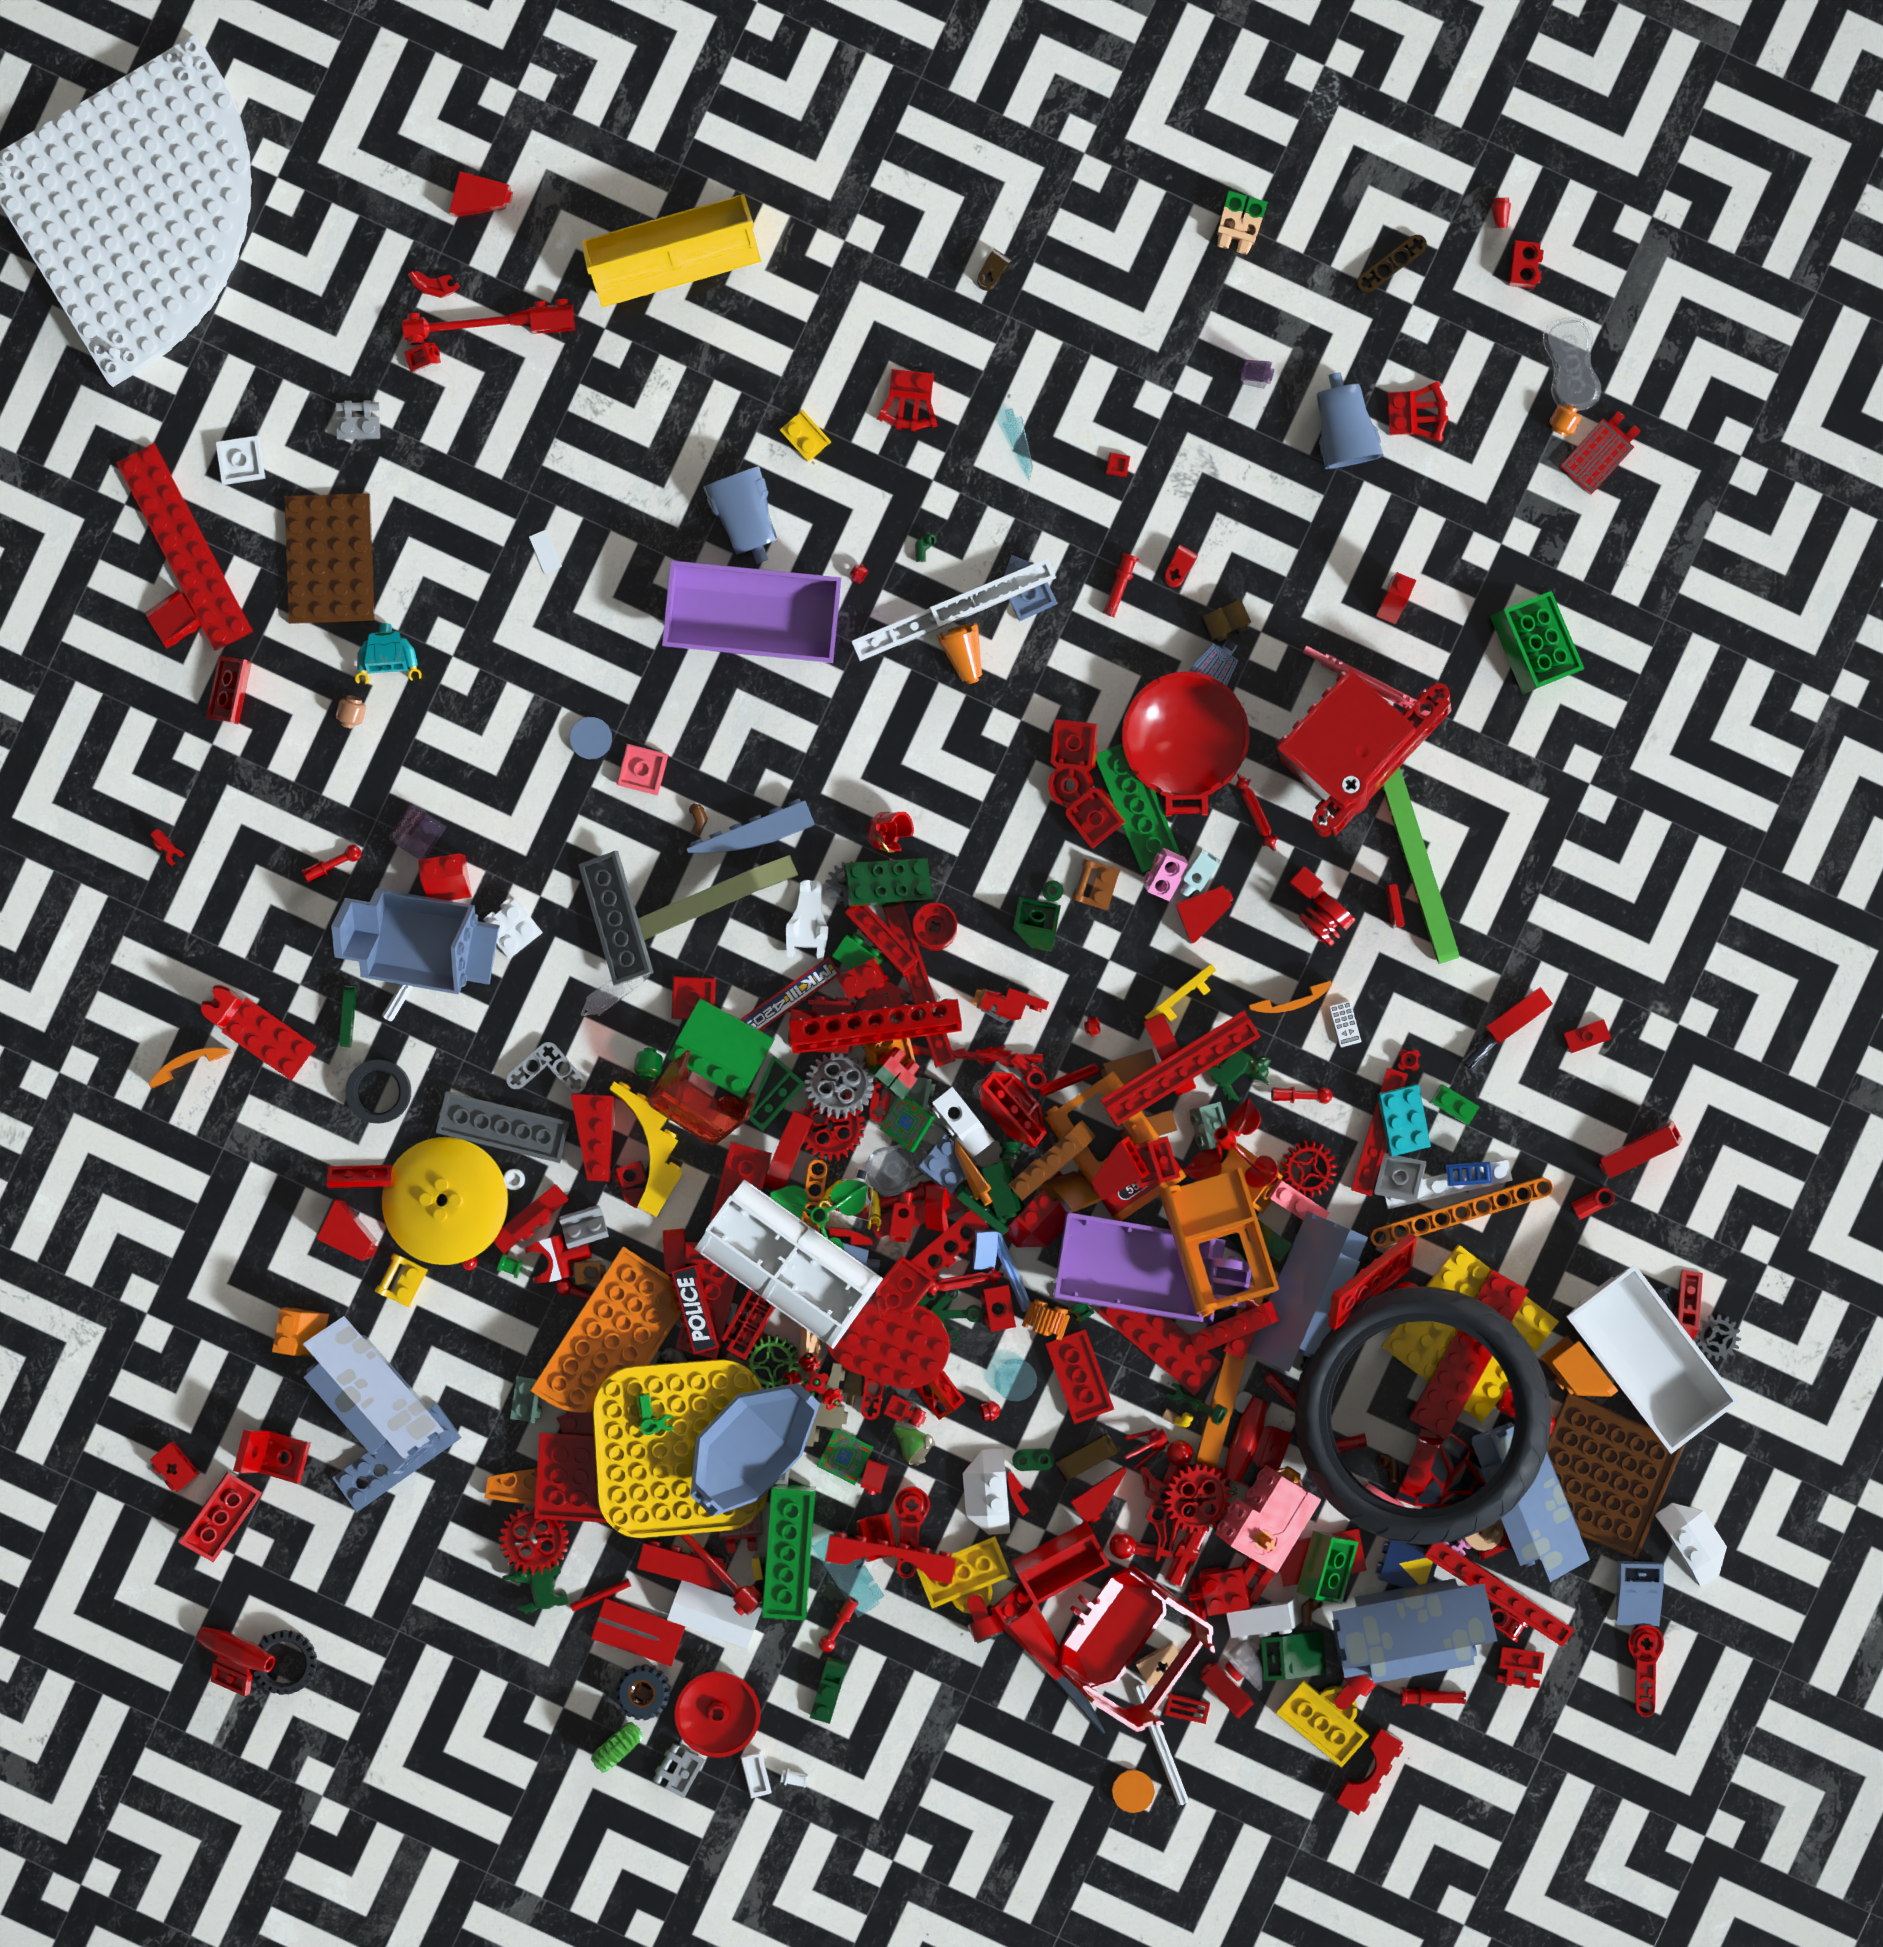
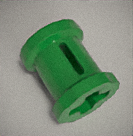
(510, 1265)

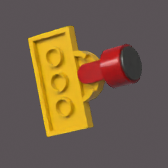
(972, 1586)
(1329, 1716)

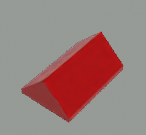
(228, 689)

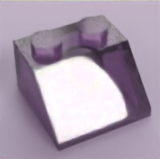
(417, 832)

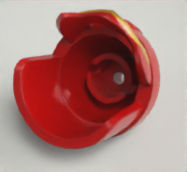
(887, 828)

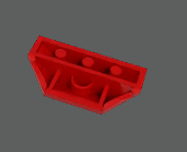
(1013, 1108)
(1038, 1222)

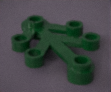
(951, 1314)

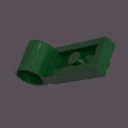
(828, 1690)

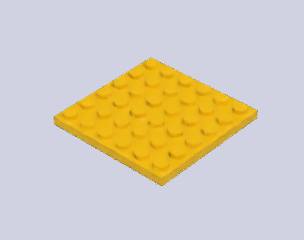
(1424, 1342)

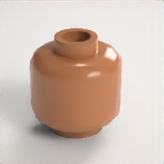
(351, 711)

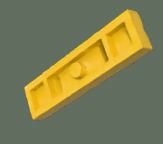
(1196, 981)

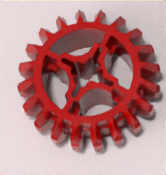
(1313, 1160)

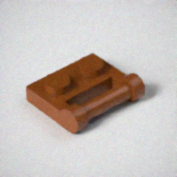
(1102, 887)

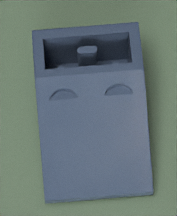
(1639, 1592)

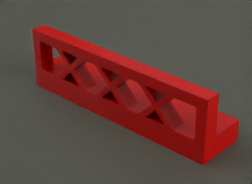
(882, 938)
(944, 1392)

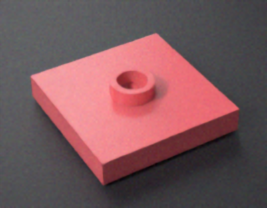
(642, 769)

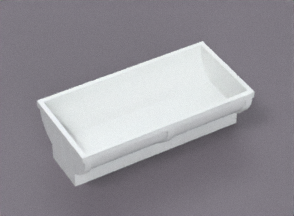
(788, 1263)
(1652, 1358)

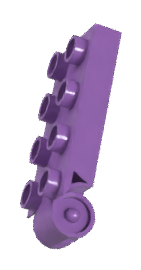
(1139, 1269)

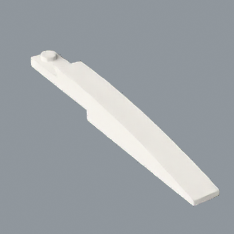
(954, 609)

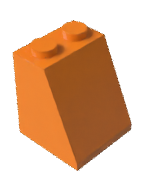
(1258, 1195)
(295, 1328)

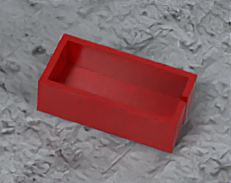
(1060, 1563)

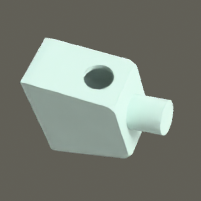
(1205, 865)

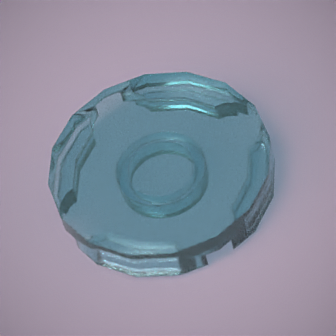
(1015, 1379)

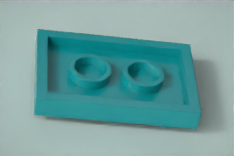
(1403, 1120)

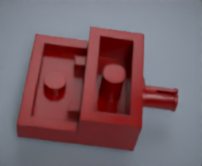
(1222, 1590)

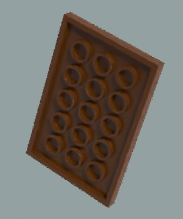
(329, 558)

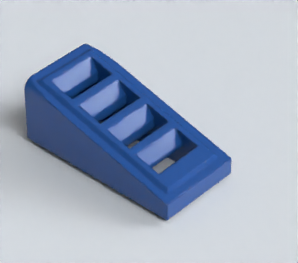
(1450, 1176)

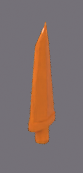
(975, 1179)

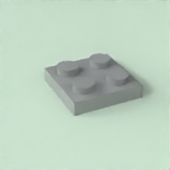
(1400, 1178)

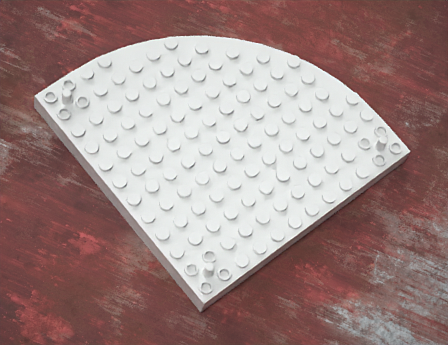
(136, 205)

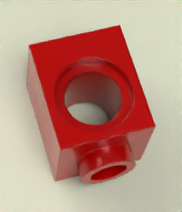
(640, 1173)

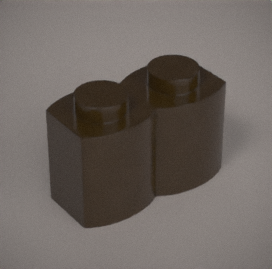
(1226, 620)

